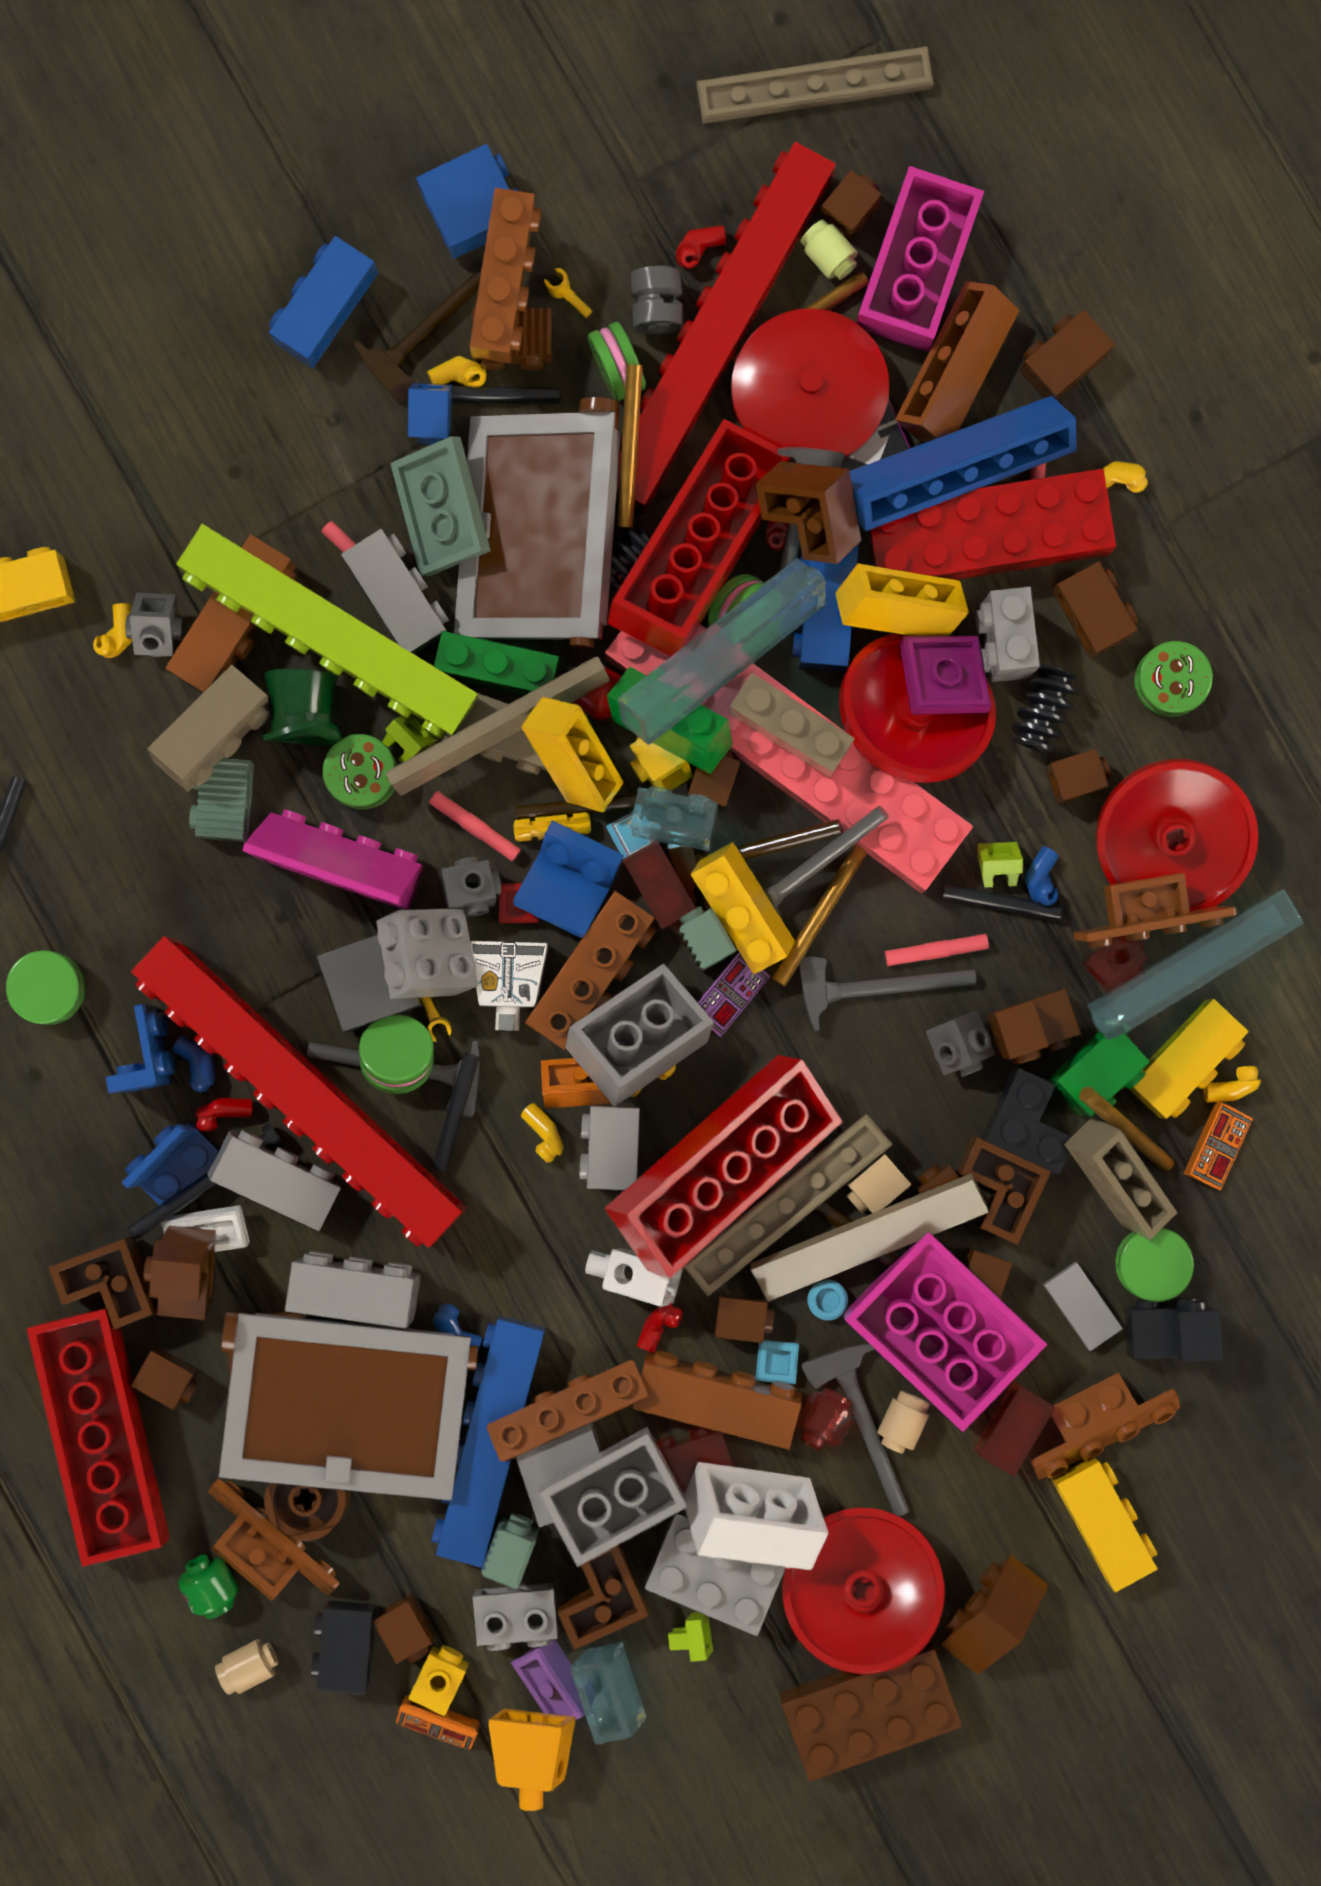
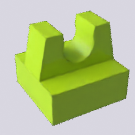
(409, 736)
(998, 860)
(693, 1637)

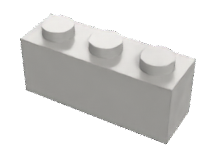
(396, 591)
(274, 1179)

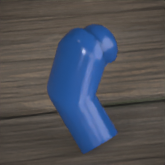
(1038, 877)
(201, 1063)
(446, 1322)

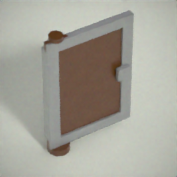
(549, 525)
(344, 1404)

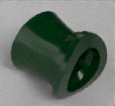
(301, 707)

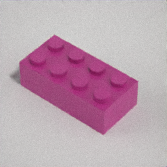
(919, 258)

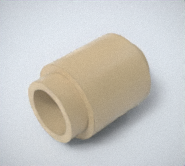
(903, 1422)
(246, 1667)

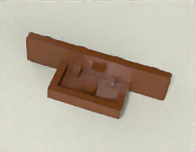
(1150, 905)
(566, 1411)
(1098, 1419)
(262, 1551)

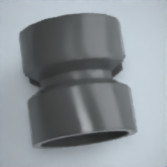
(656, 294)

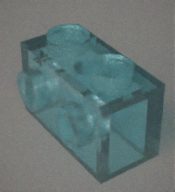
(674, 818)
(608, 1693)

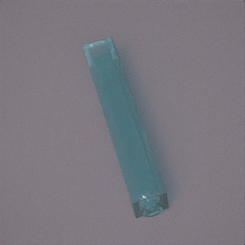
(722, 651)
(1194, 965)

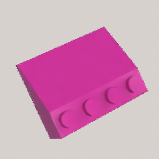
(337, 860)
(944, 1330)

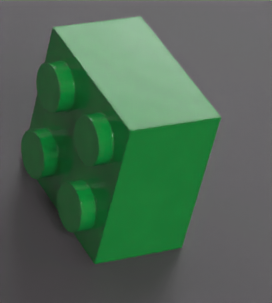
(1100, 1065)

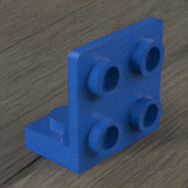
(568, 879)
(157, 1062)
(176, 1162)

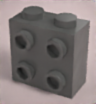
(359, 985)

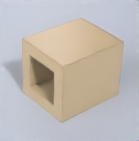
(876, 1185)

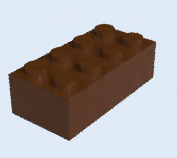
(863, 1717)

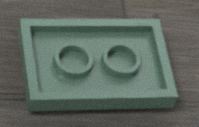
(440, 506)

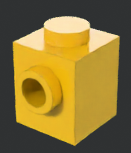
(659, 765)
(439, 1679)

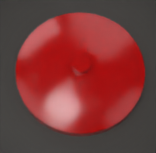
(811, 382)
(905, 744)
(1179, 821)
(868, 1594)

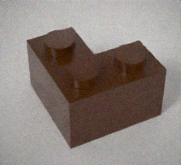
(818, 502)
(1033, 1025)
(1013, 1186)
(113, 1271)
(182, 1272)
(609, 1604)
(995, 1615)

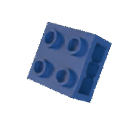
(462, 197)

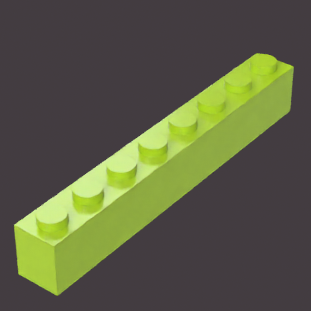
(326, 631)

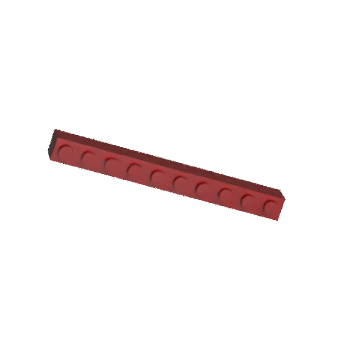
(726, 314)

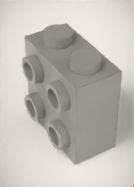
(1009, 634)
(426, 953)
(554, 1459)

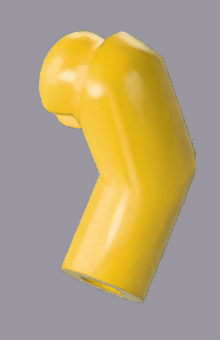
(458, 370)
(115, 640)
(1233, 1090)
(546, 1129)

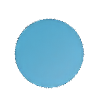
(827, 1299)

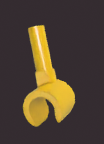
(564, 291)
(434, 1017)

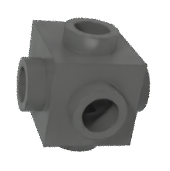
(155, 624)
(470, 873)
(961, 1044)

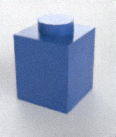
(429, 412)

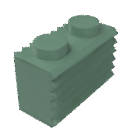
(224, 802)
(705, 938)
(510, 1550)

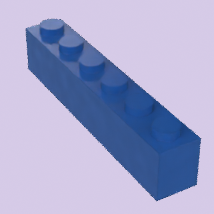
(962, 462)
(481, 1475)

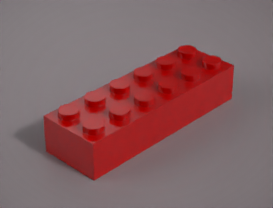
(1001, 529)
(696, 542)
(723, 1165)
(98, 1436)

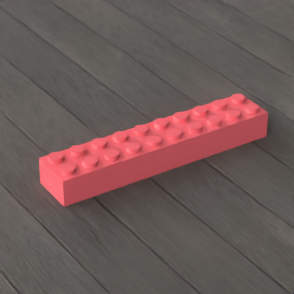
(919, 828)

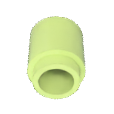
(829, 250)

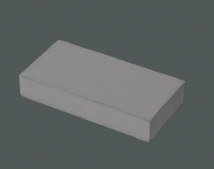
(1082, 1306)

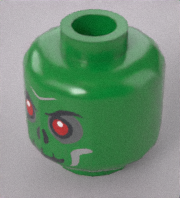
(208, 1586)

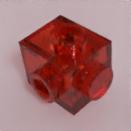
(1116, 962)

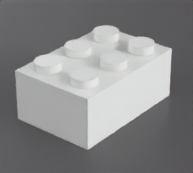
(754, 1516)

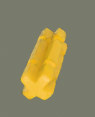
(526, 829)

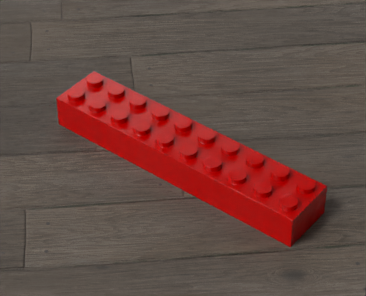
(298, 1090)

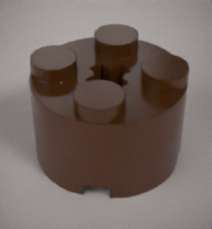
(299, 1517)

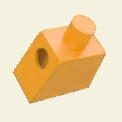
(531, 1752)

